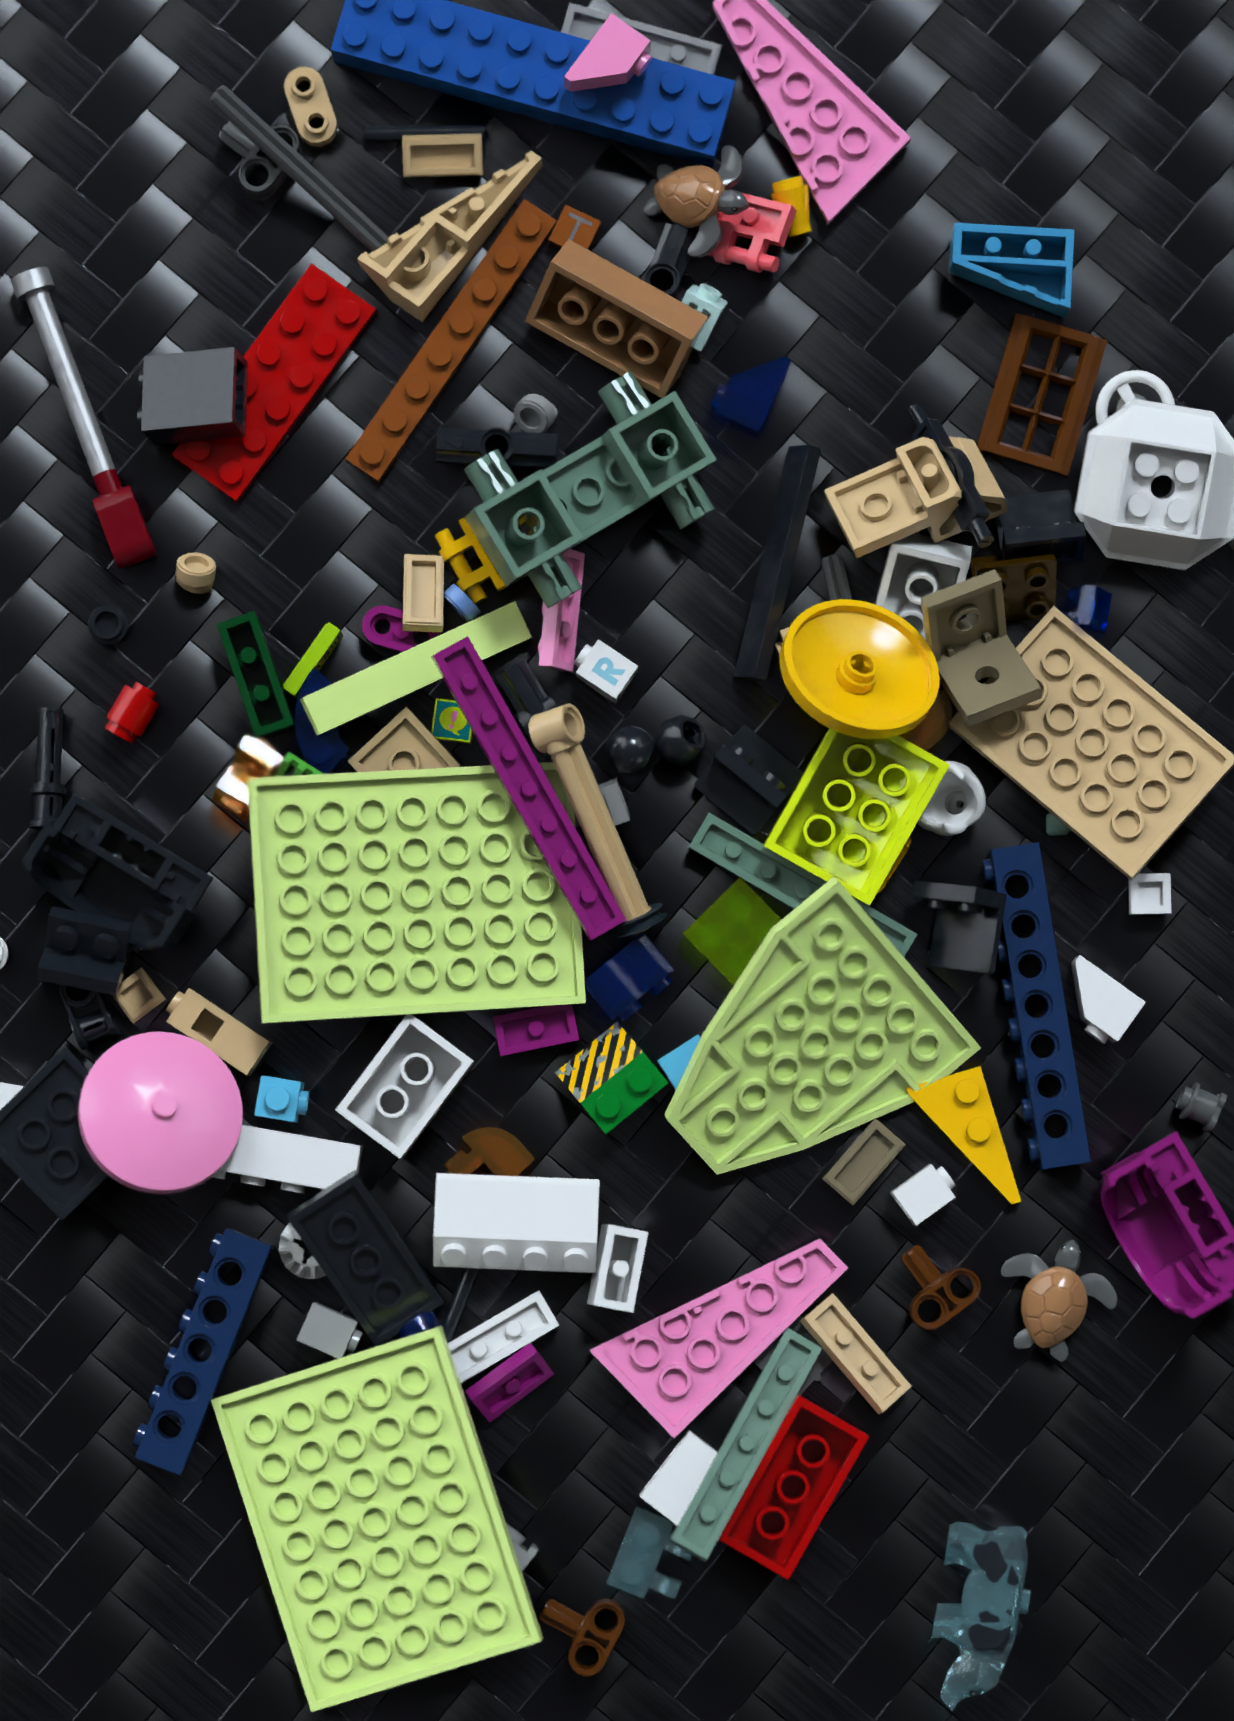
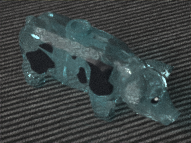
(989, 1609)

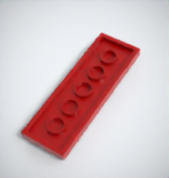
(284, 375)

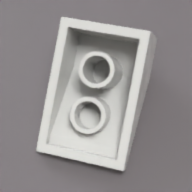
(916, 569)

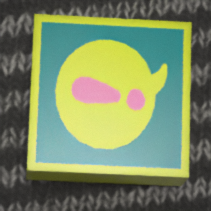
(450, 722)

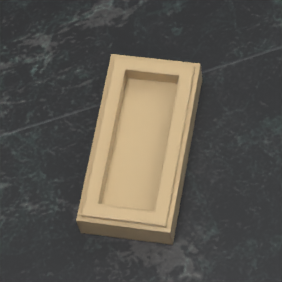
(442, 155)
(423, 593)

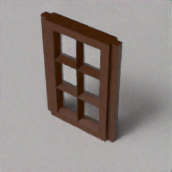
(1076, 405)

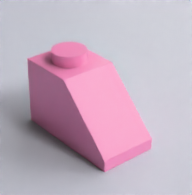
(610, 57)

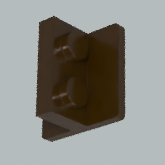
(1026, 583)

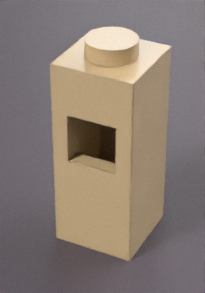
(217, 1030)

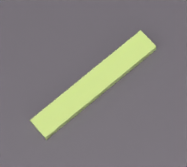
(410, 669)

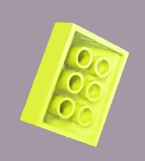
(856, 809)

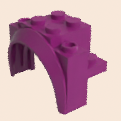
(1171, 1226)

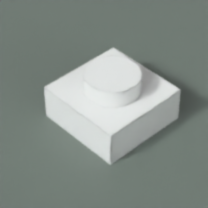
(1150, 894)

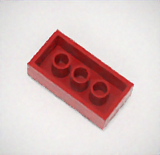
(793, 1486)

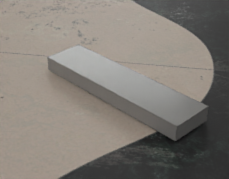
(664, 45)

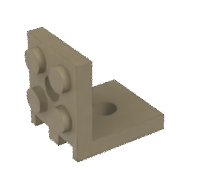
(976, 649)

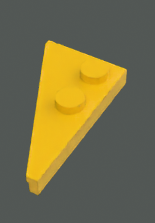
(964, 1112)

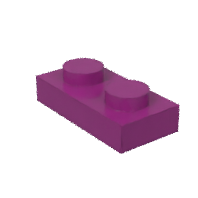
(535, 1028)
(509, 1382)

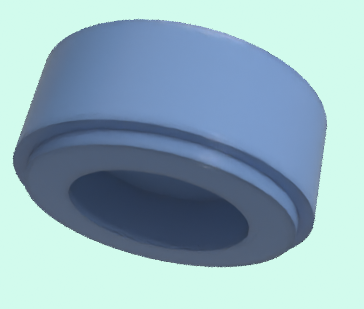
(461, 603)

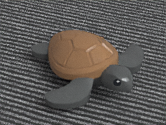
(696, 197)
(1055, 1298)

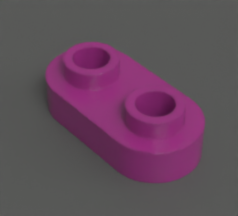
(395, 638)

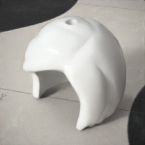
(946, 816)

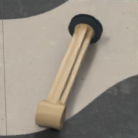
(560, 734)

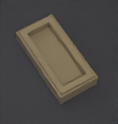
(863, 1161)

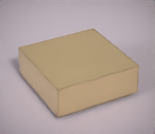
(138, 995)

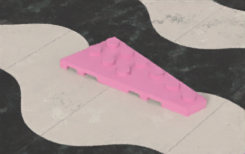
(821, 115)
(699, 1348)

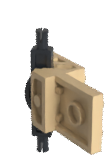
(929, 485)

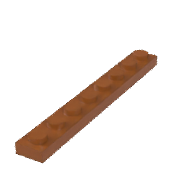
(451, 341)

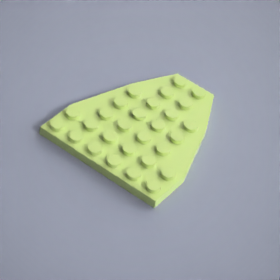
(813, 1039)

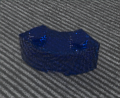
(323, 751)

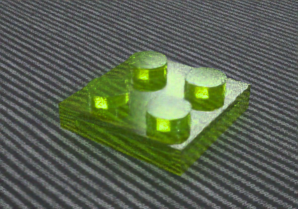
(732, 930)

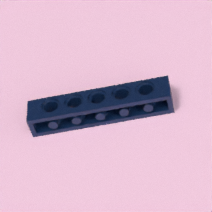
(175, 1452)

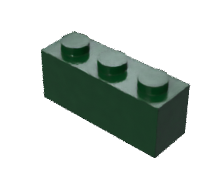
(256, 676)

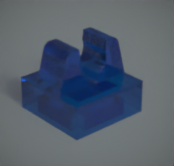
(1092, 607)

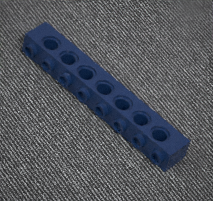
(1072, 1146)

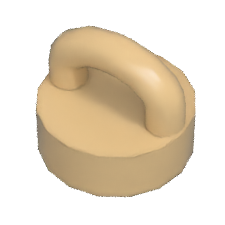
(195, 572)

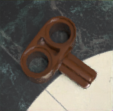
(936, 1287)
(585, 1631)

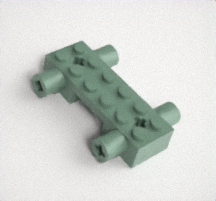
(590, 489)

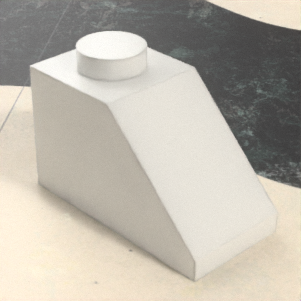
(1103, 1001)

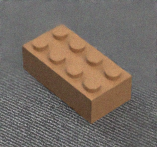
(615, 318)

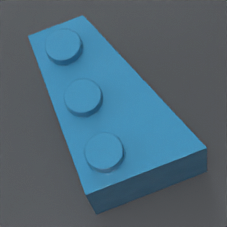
(1017, 262)

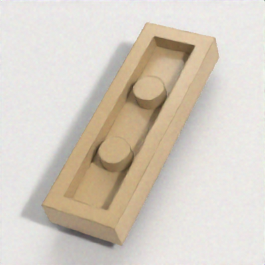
(855, 1353)

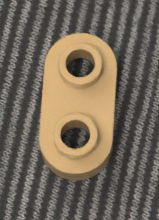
(310, 105)

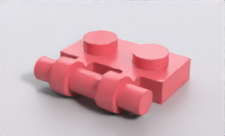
(764, 223)

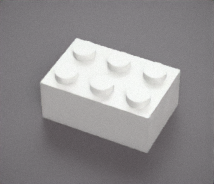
(405, 1086)

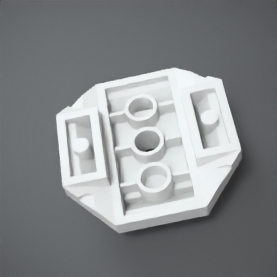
(1117, 475)

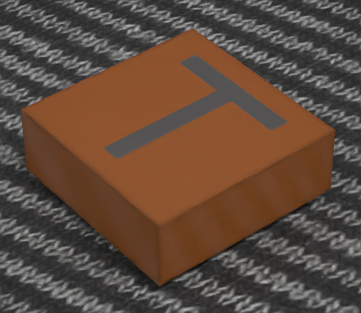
(576, 227)

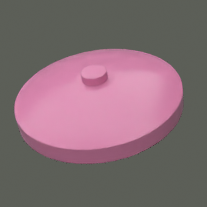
(160, 1112)

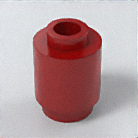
(132, 712)

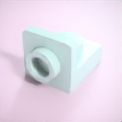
(708, 302)

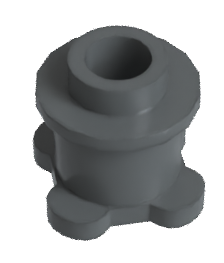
(1200, 1106)

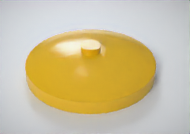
(859, 669)

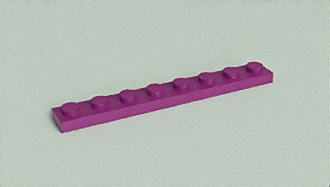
(528, 788)

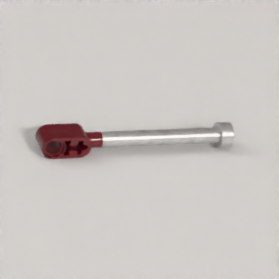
(115, 505)

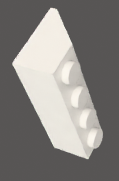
(515, 1223)

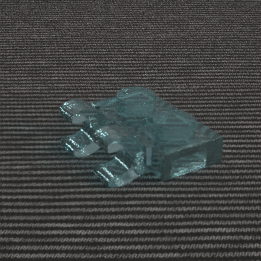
(640, 1554)

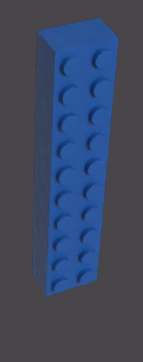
(524, 71)

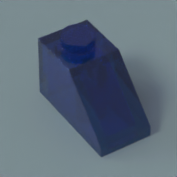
(750, 396)

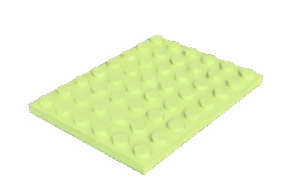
(405, 897)
(377, 1519)

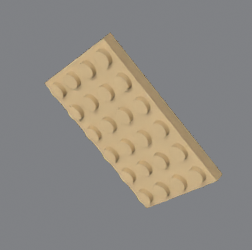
(1100, 747)

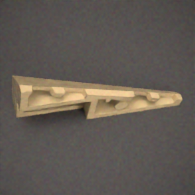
(427, 258)

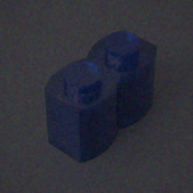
(629, 977)

